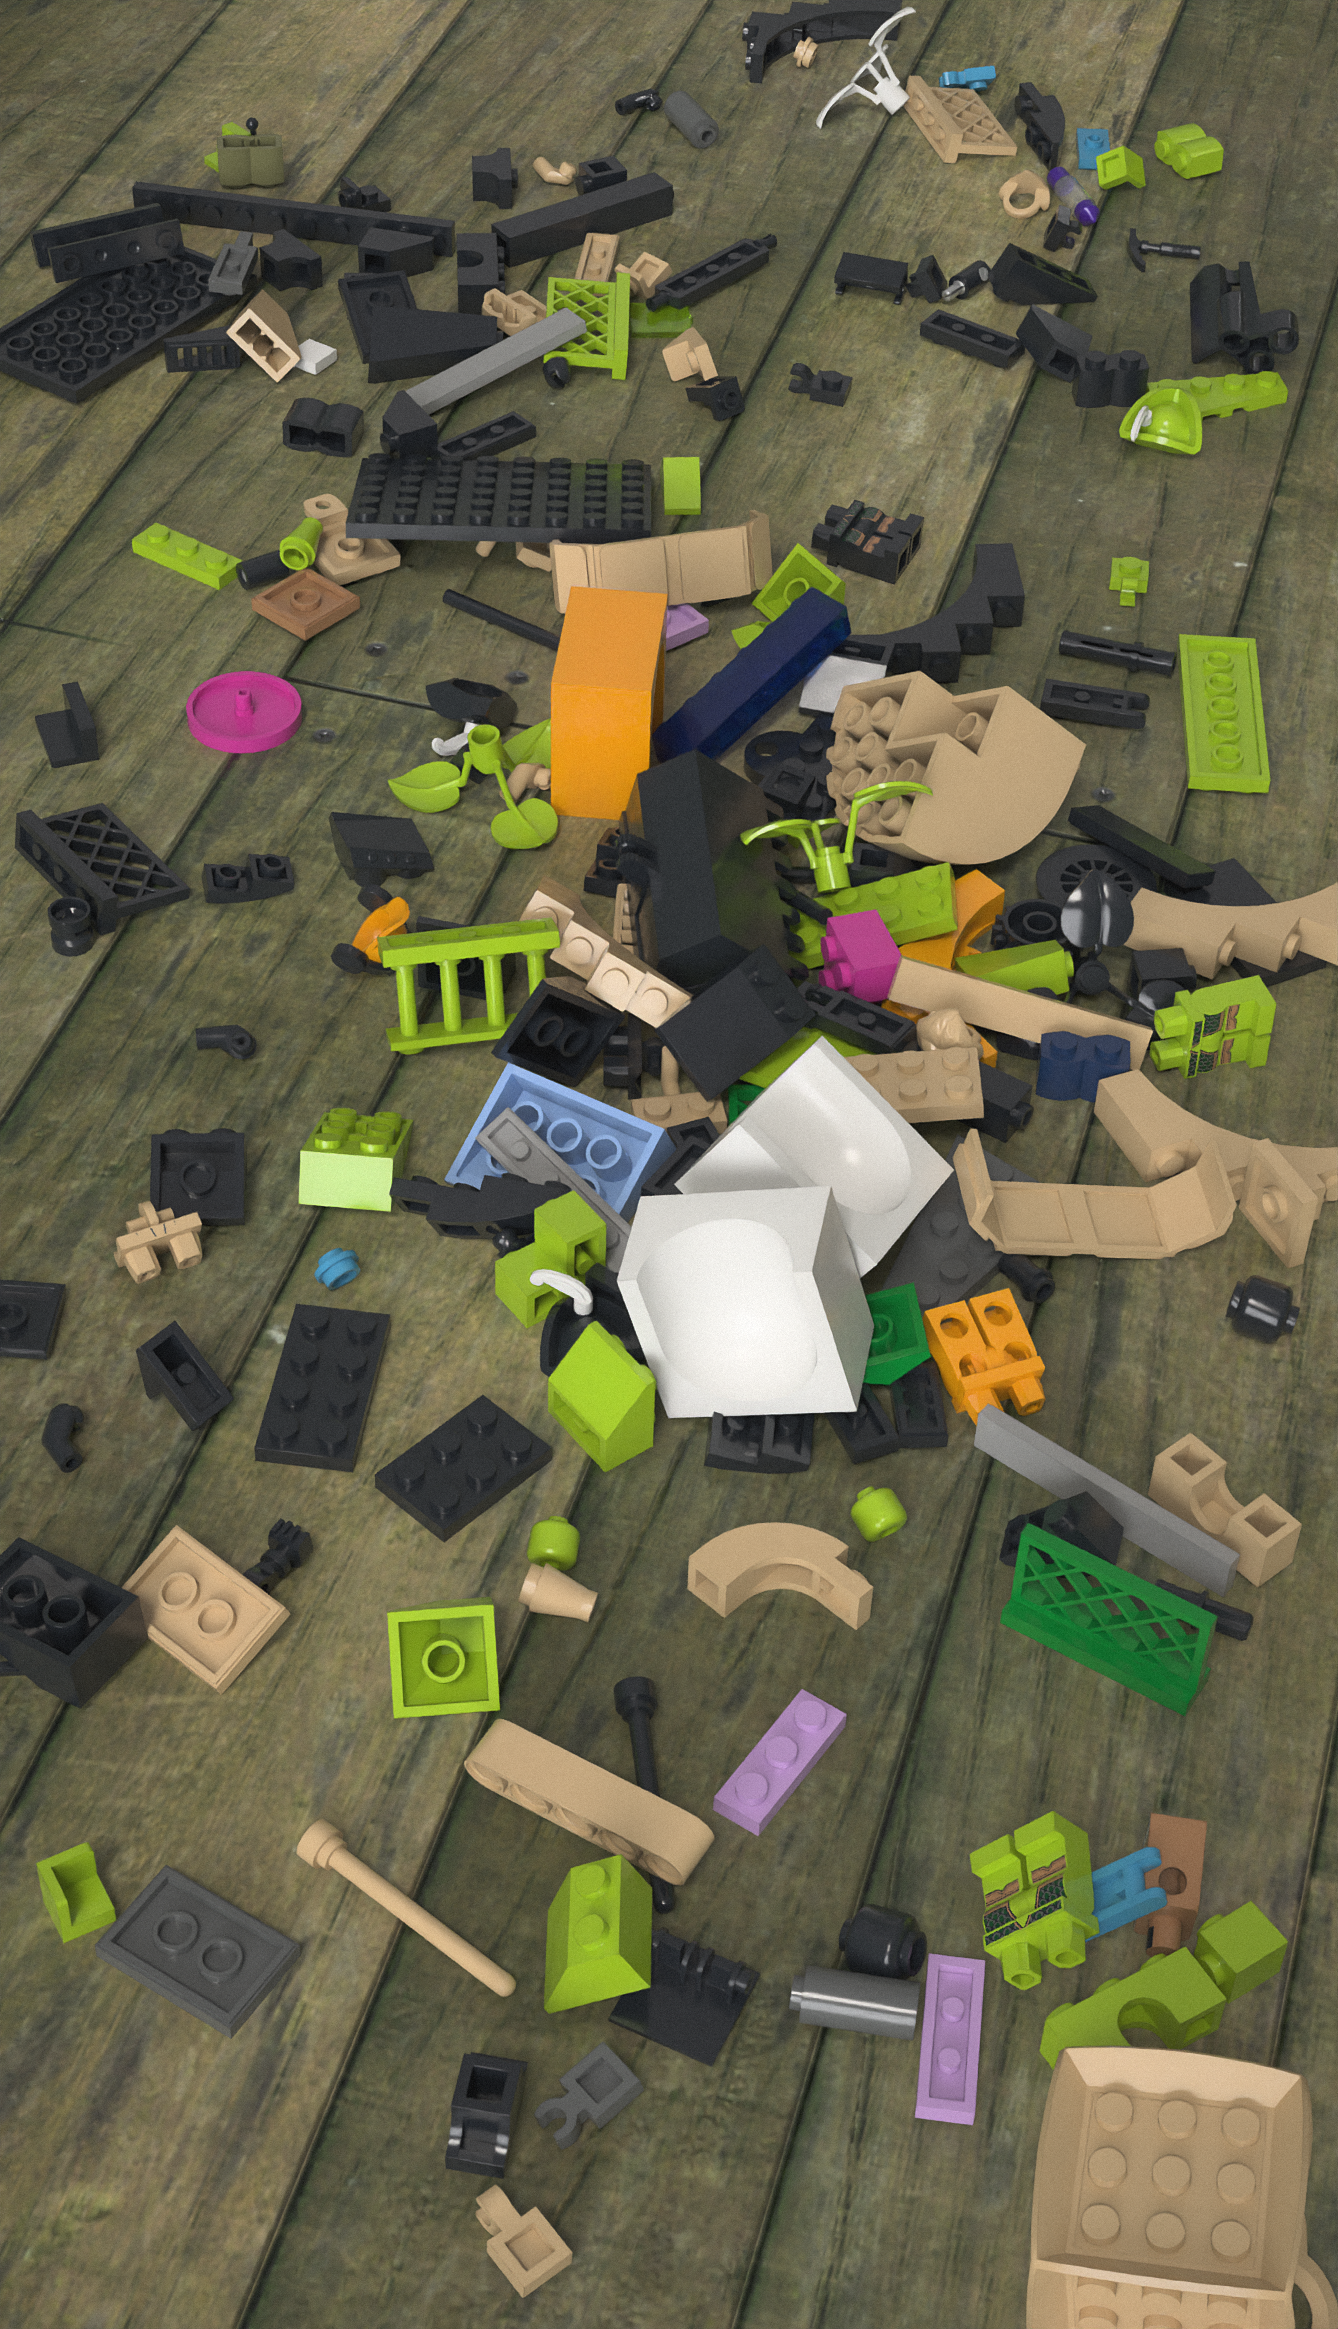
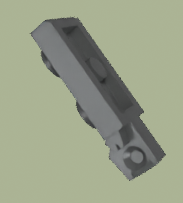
(234, 266)

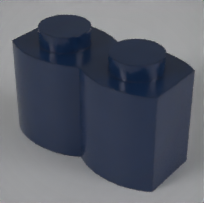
(1073, 1065)

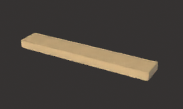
(1006, 1007)

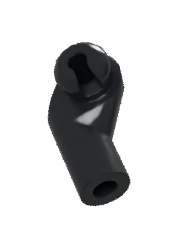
(229, 1038)

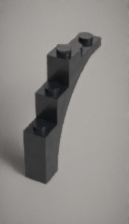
(777, 35)
(967, 626)

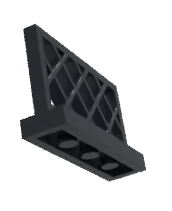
(75, 875)

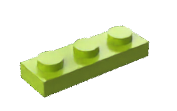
(186, 555)

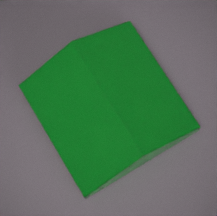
(897, 1336)

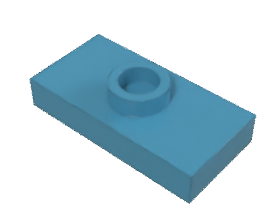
(1089, 145)

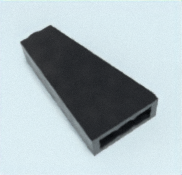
(424, 342)

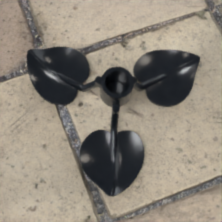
(1098, 916)

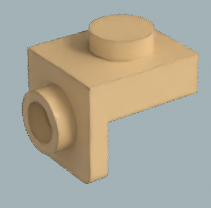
(645, 275)

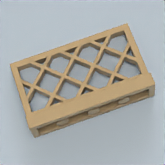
(950, 120)

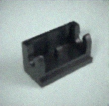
(872, 274)

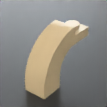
(779, 1557)

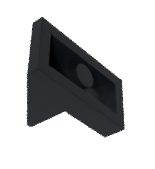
(177, 1369)

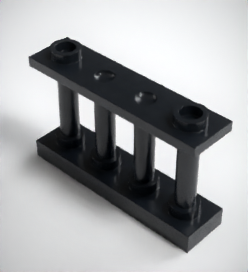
(107, 242)

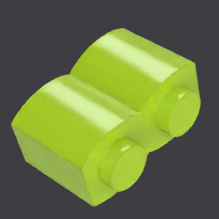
(1189, 150)

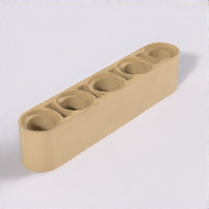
(590, 1801)

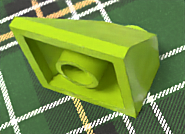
(443, 1658)

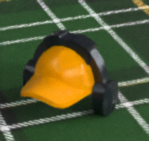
(386, 919)

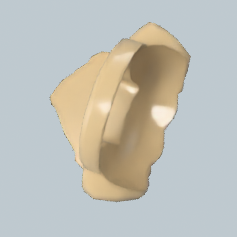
(1024, 183)
(946, 1030)

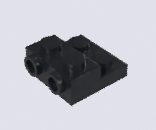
(200, 1175)

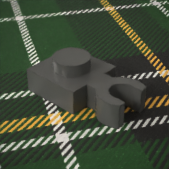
(594, 2090)

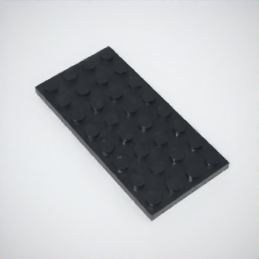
(110, 323)

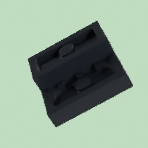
(760, 1442)

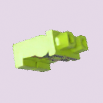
(1215, 1027)
(1037, 1897)

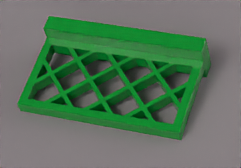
(1102, 1639)

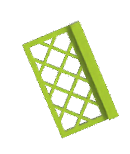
(612, 324)

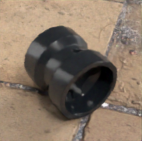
(73, 932)

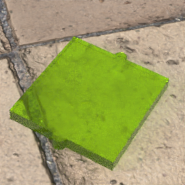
(663, 323)

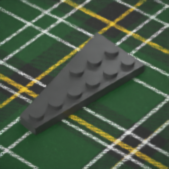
(942, 1249)

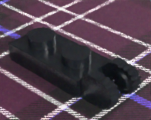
(858, 1020)

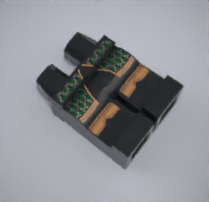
(868, 540)

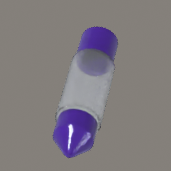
(1073, 196)

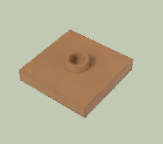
(305, 603)

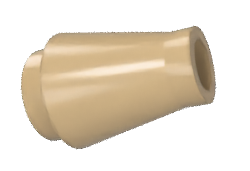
(556, 1594)

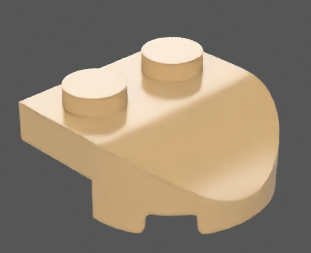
(513, 311)

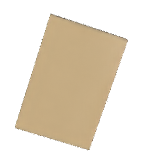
(203, 1609)

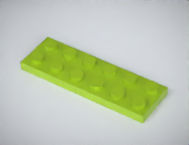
(1222, 714)

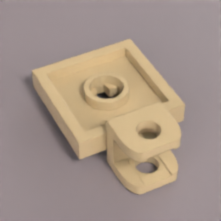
(363, 556)

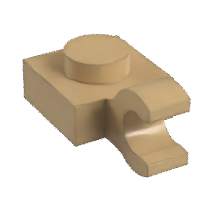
(522, 2246)

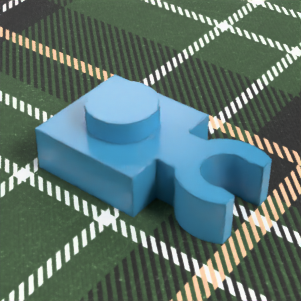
(970, 78)

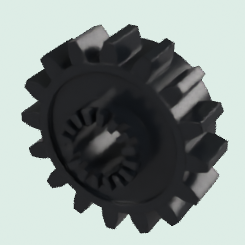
(1031, 923)

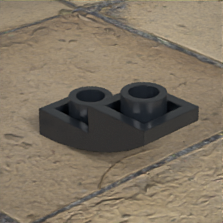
(603, 874)
(259, 879)

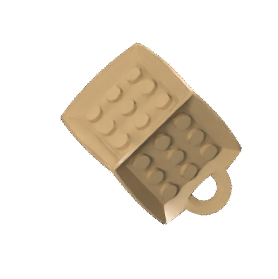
(1172, 2194)

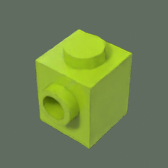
(1240, 1950)

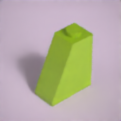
(1022, 966)

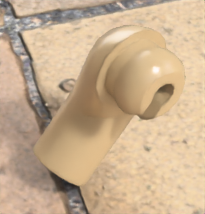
(553, 175)

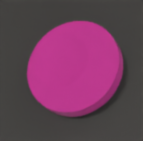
(244, 712)

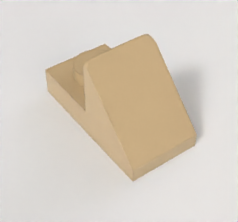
(688, 356)

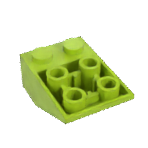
(354, 1159)

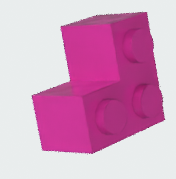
(859, 956)

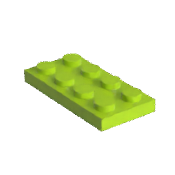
(909, 905)

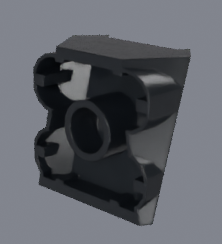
(378, 847)

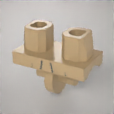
(157, 1234)

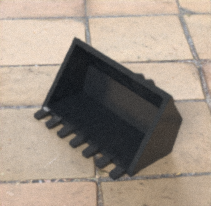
(693, 882)

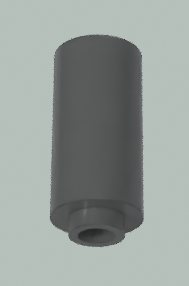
(691, 119)
(856, 2002)

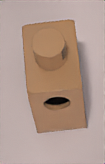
(1180, 1875)

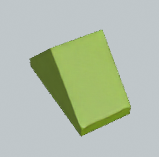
(681, 485)

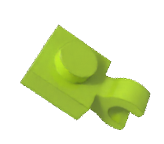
(1128, 577)

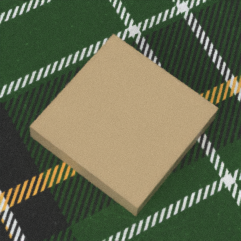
(1278, 1203)

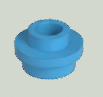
(337, 1268)

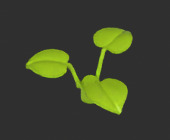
(436, 784)
(828, 863)

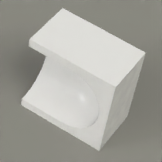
(831, 1130)
(747, 1302)

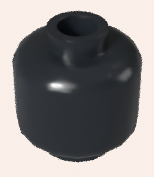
(1262, 1309)
(883, 1943)

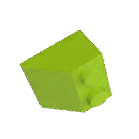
(598, 1935)

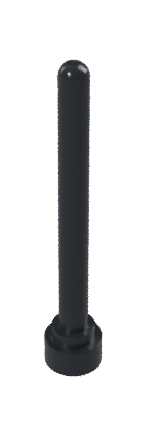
(636, 1703)

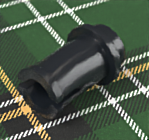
(1033, 1282)

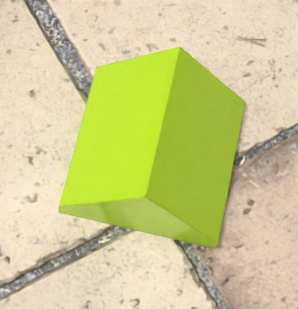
(793, 579)

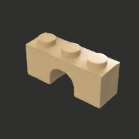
(1192, 1486)

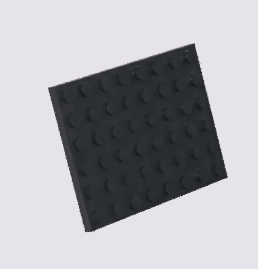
(500, 500)

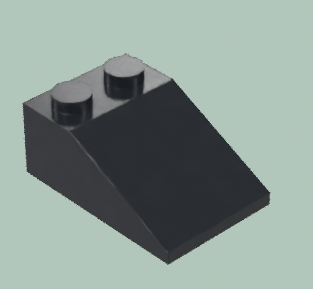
(734, 1021)
(559, 1030)
(64, 1622)

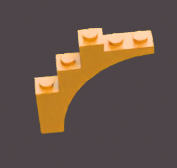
(977, 906)

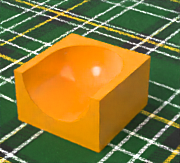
(606, 698)

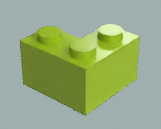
(567, 1241)

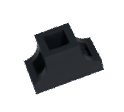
(494, 178)
(290, 263)
(485, 2114)

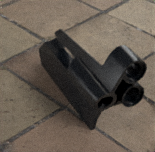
(1234, 320)

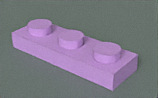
(779, 1762)
(950, 2039)

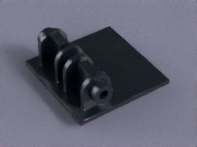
(690, 1998)

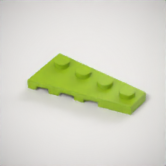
(1231, 392)

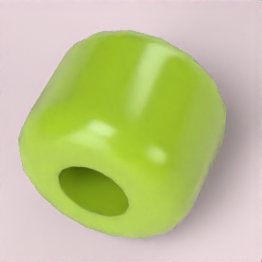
(878, 1513)
(554, 1543)

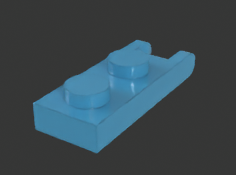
(1122, 1891)

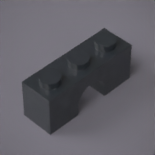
(478, 269)

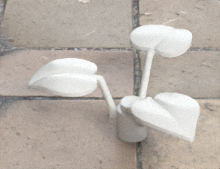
(888, 91)

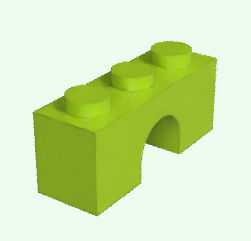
(1165, 1996)

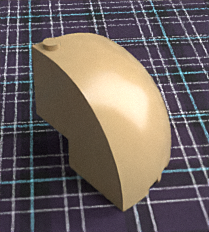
(985, 754)

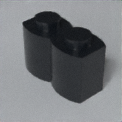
(1109, 379)
(323, 427)

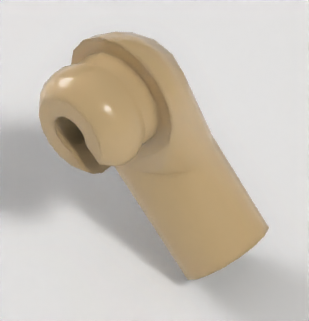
(527, 777)

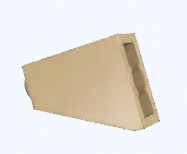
(266, 335)

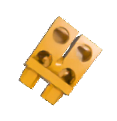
(985, 1354)

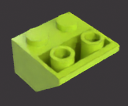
(604, 1398)

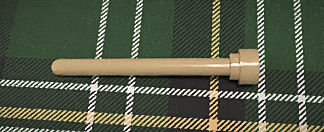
(324, 1848)

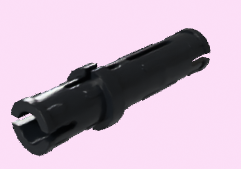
(1133, 656)

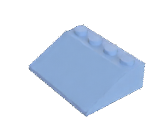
(599, 1142)

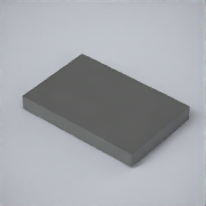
(198, 1951)

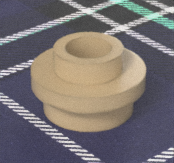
(805, 52)

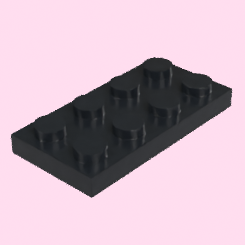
(323, 1388)

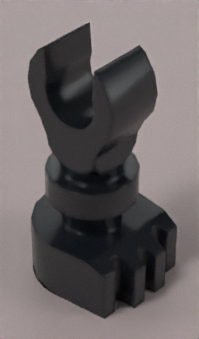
(287, 1549)

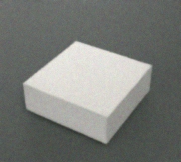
(315, 356)

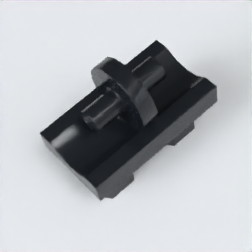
(626, 1057)

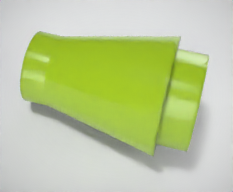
(300, 546)

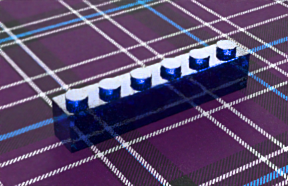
(755, 678)

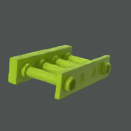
(446, 950)

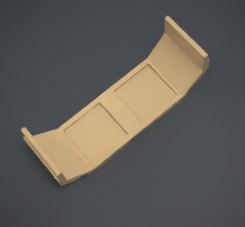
(683, 565)
(1096, 1218)

